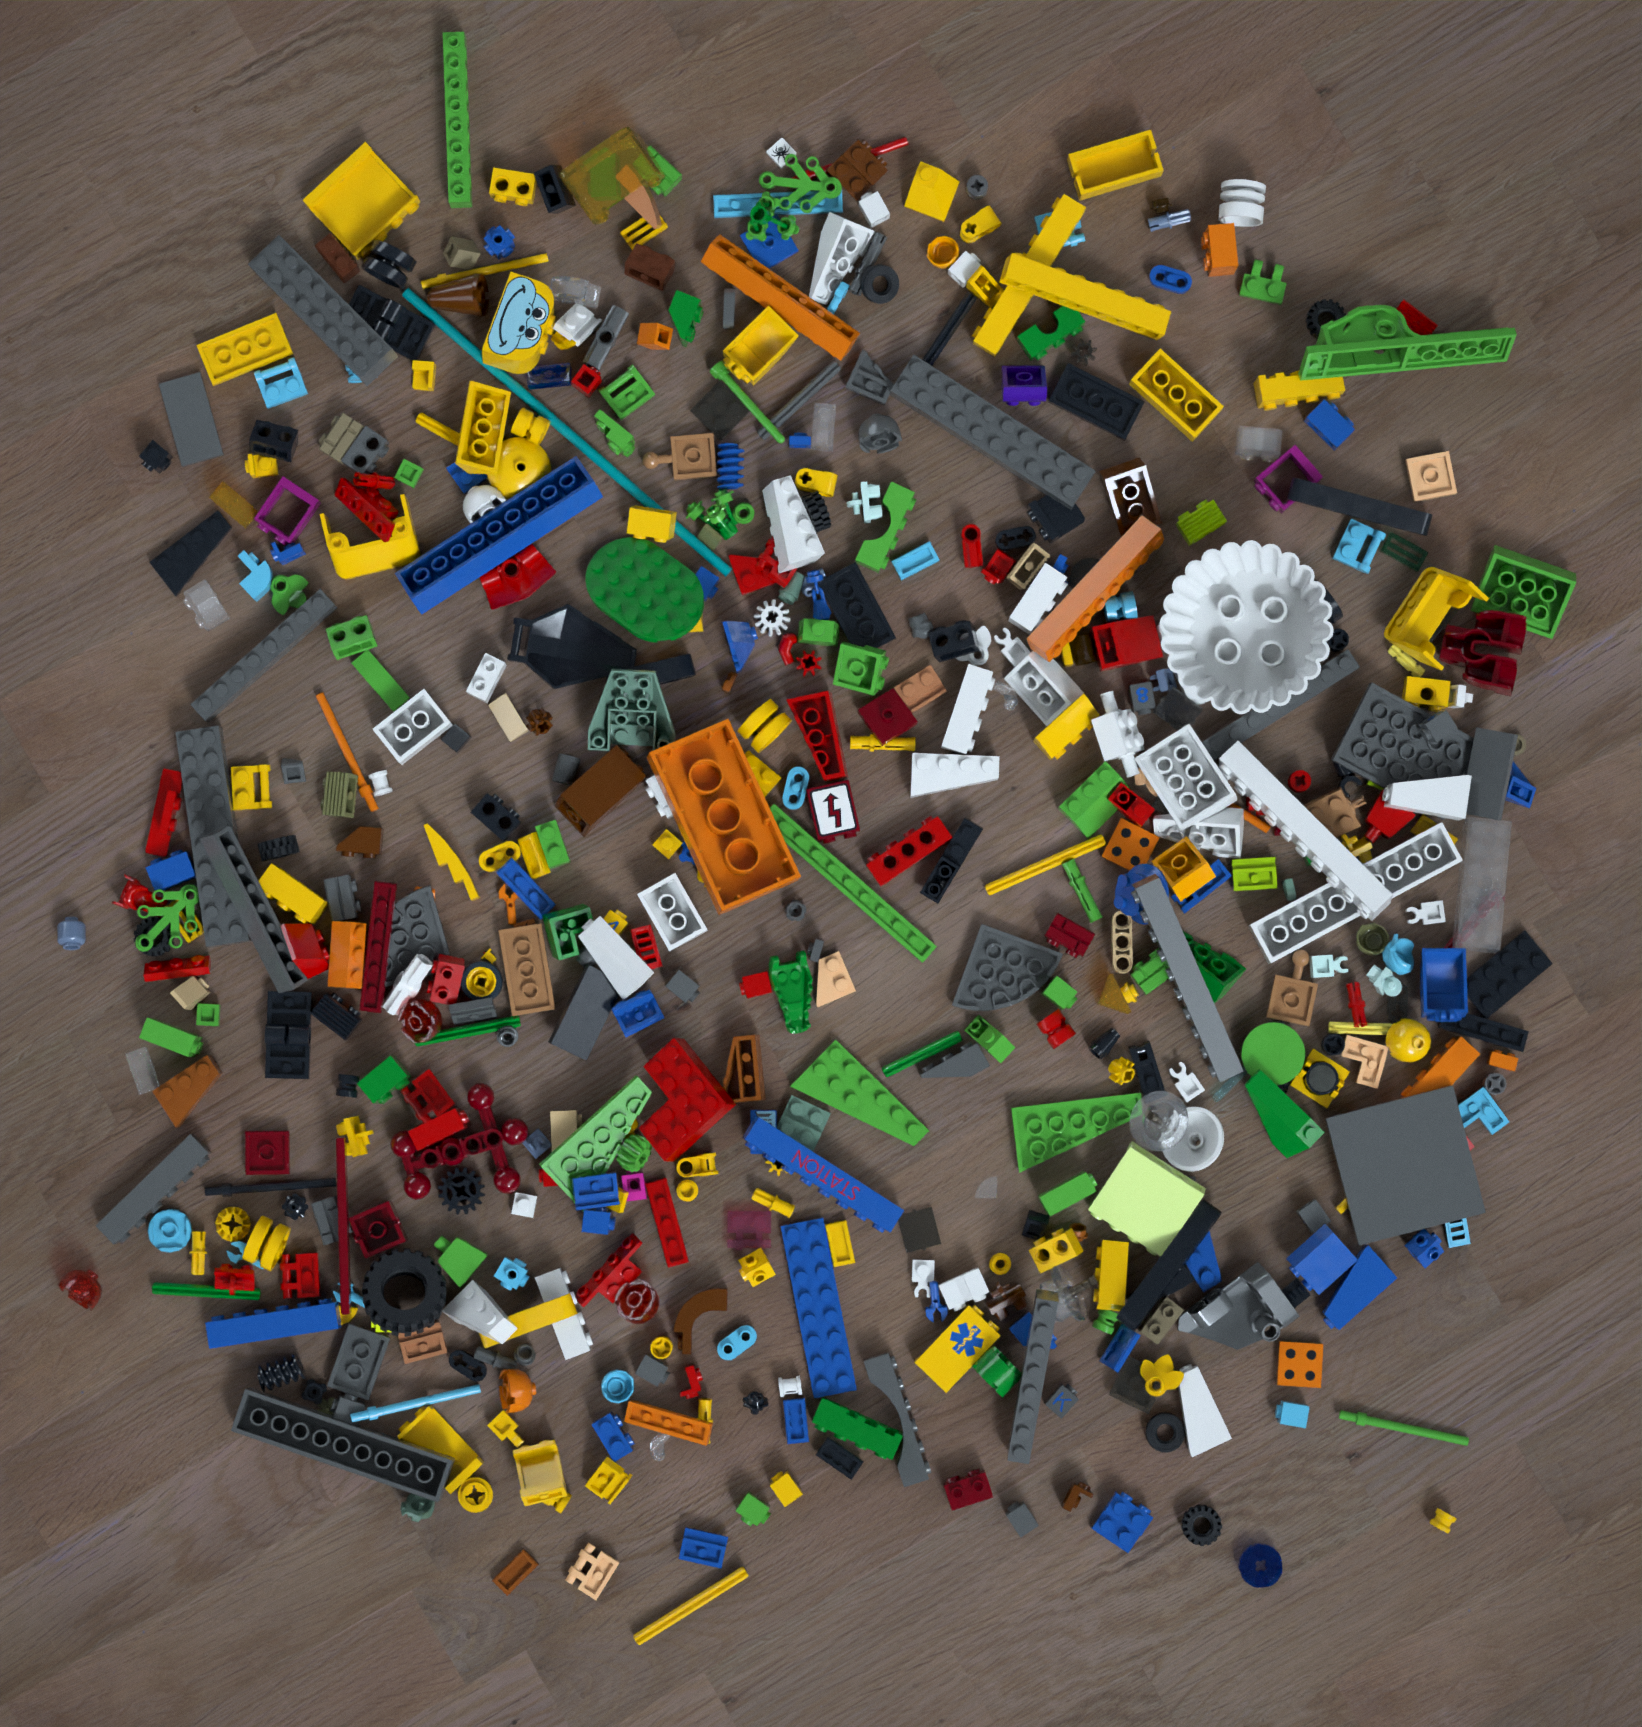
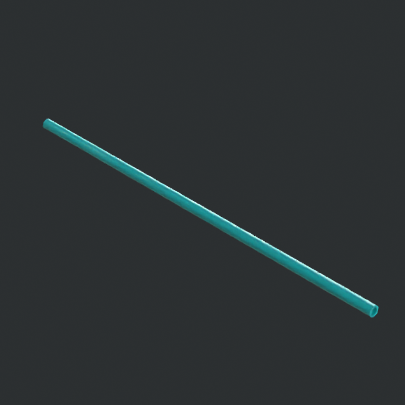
(562, 428)

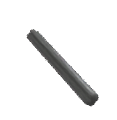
(801, 398)

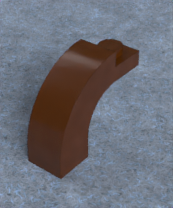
(707, 1300)

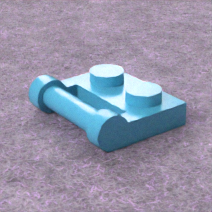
(284, 389)
(1352, 543)

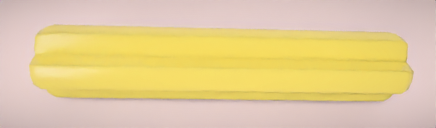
(1348, 1028)

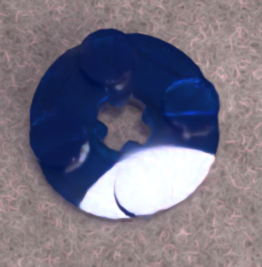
(1272, 1563)

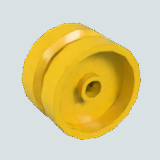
(761, 722)
(266, 1243)

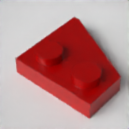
(747, 576)

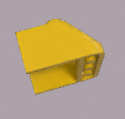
(374, 555)
(1424, 611)

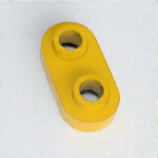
(499, 855)

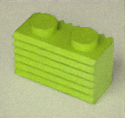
(1200, 522)

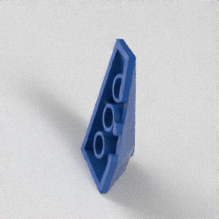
(740, 641)

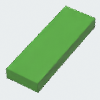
(380, 680)

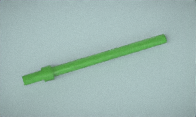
(1361, 1419)

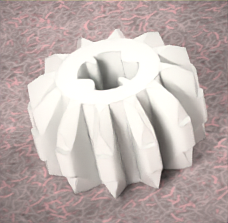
(779, 620)

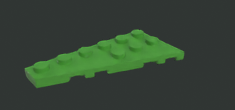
(1057, 1127)
(598, 1139)

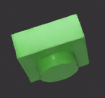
(408, 473)
(208, 1014)

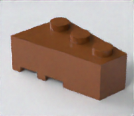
(745, 1071)
(185, 1090)

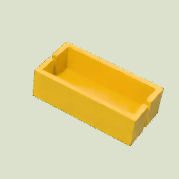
(1115, 165)

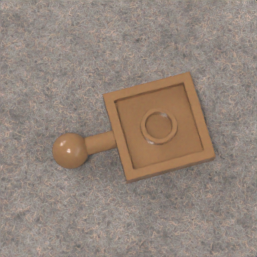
(691, 457)
(1291, 997)

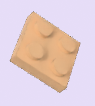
(1431, 476)

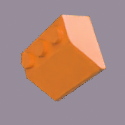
(346, 955)

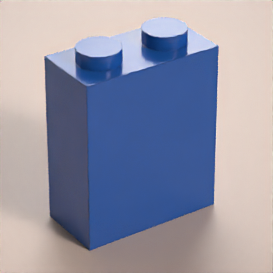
(1321, 1260)

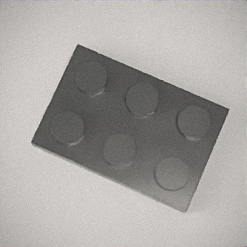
(358, 1361)

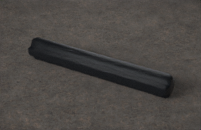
(950, 328)

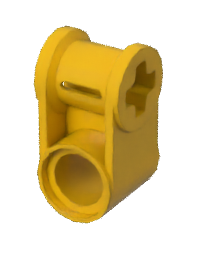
(982, 222)
(820, 481)
(699, 1165)

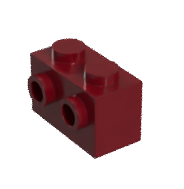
(968, 1489)

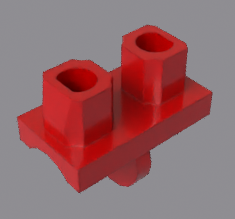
(234, 1279)

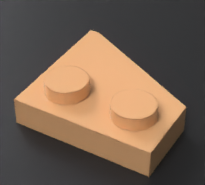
(832, 979)

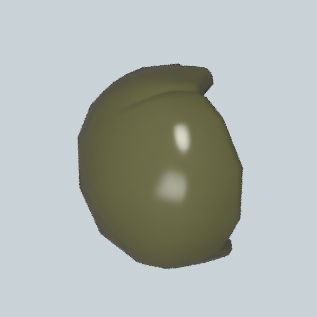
(1372, 939)

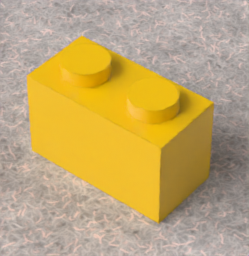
(651, 522)

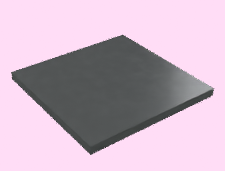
(1405, 1165)

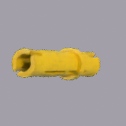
(871, 743)

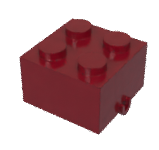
(378, 1229)

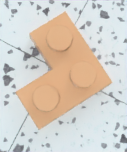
(1371, 1057)

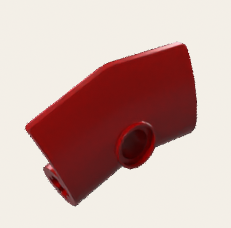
(531, 574)

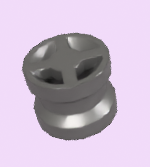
(977, 191)
(1497, 1086)

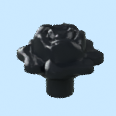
(295, 1206)
(755, 1402)

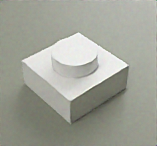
(524, 1205)

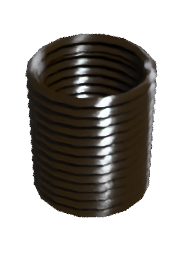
(1083, 650)

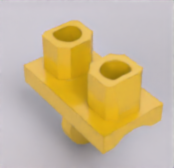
(1358, 847)
(356, 1135)

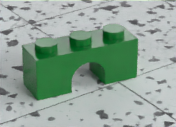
(1037, 343)

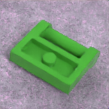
(631, 397)

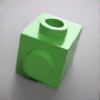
(753, 1510)

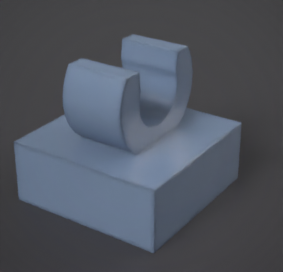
(1165, 679)
(537, 1143)

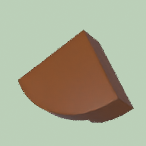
(729, 682)

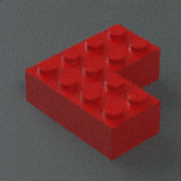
(693, 1103)

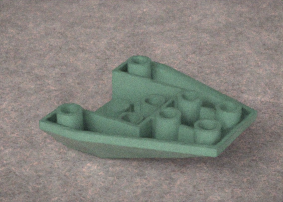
(631, 712)

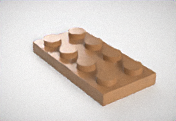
(527, 969)

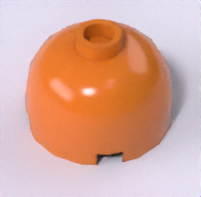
(516, 1390)

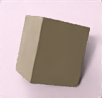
(461, 253)

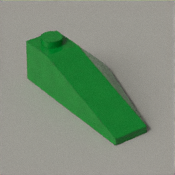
(1217, 970)
(1283, 1119)

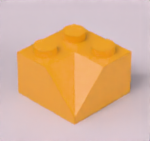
(1184, 868)

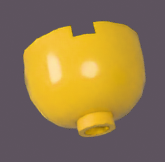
(1408, 1040)

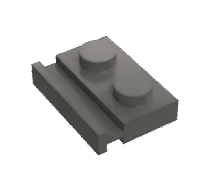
(472, 1011)

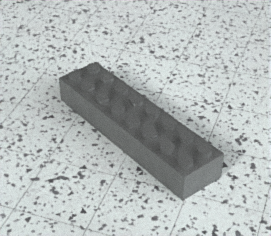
(323, 310)

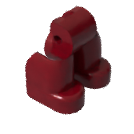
(1494, 630)

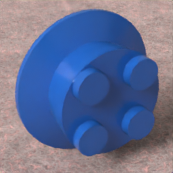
(1123, 897)

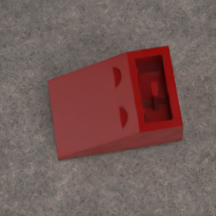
(1126, 642)

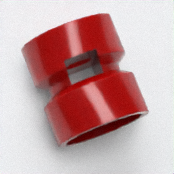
(1056, 1029)

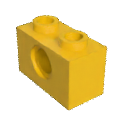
(1438, 689)

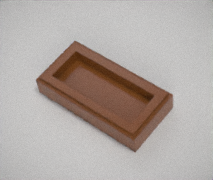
(515, 1571)

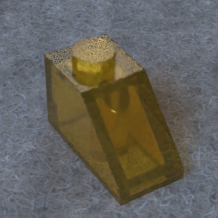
(233, 504)

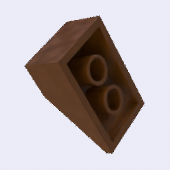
(1130, 494)

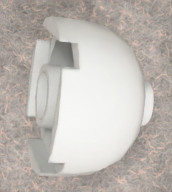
(481, 501)

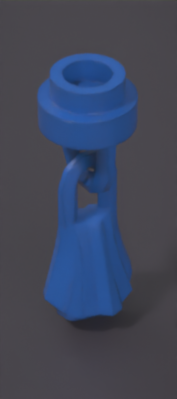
(821, 610)

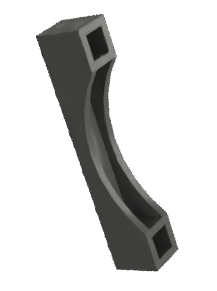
(910, 1463)

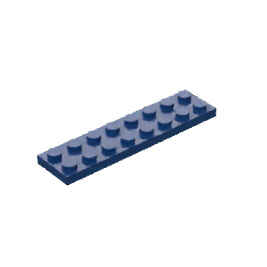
(818, 1308)

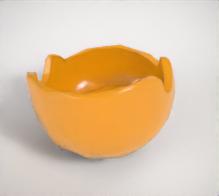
(943, 252)

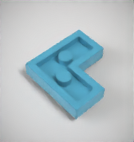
(1482, 1106)

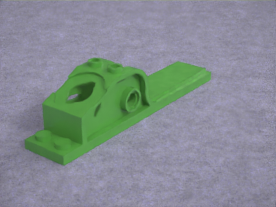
(1352, 350)

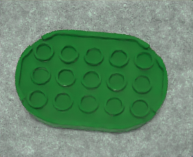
(645, 589)

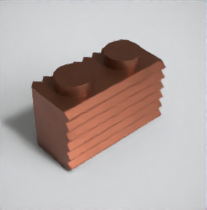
(337, 258)

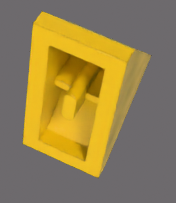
(983, 286)

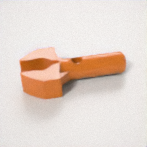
(510, 903)

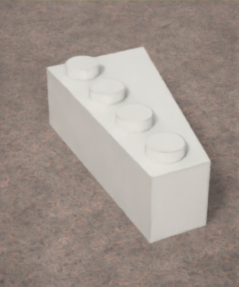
(790, 526)

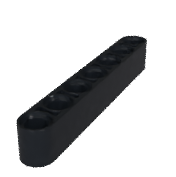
(1359, 506)
(1169, 1265)

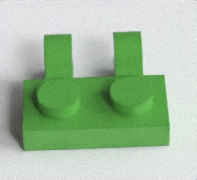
(1262, 288)

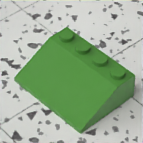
(1526, 588)

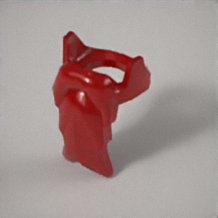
(136, 895)

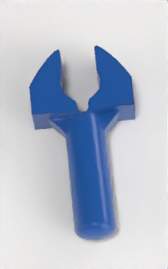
(935, 1303)

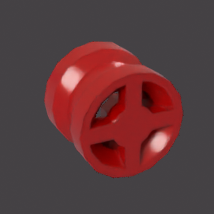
(1299, 784)

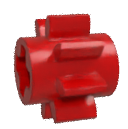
(805, 658)

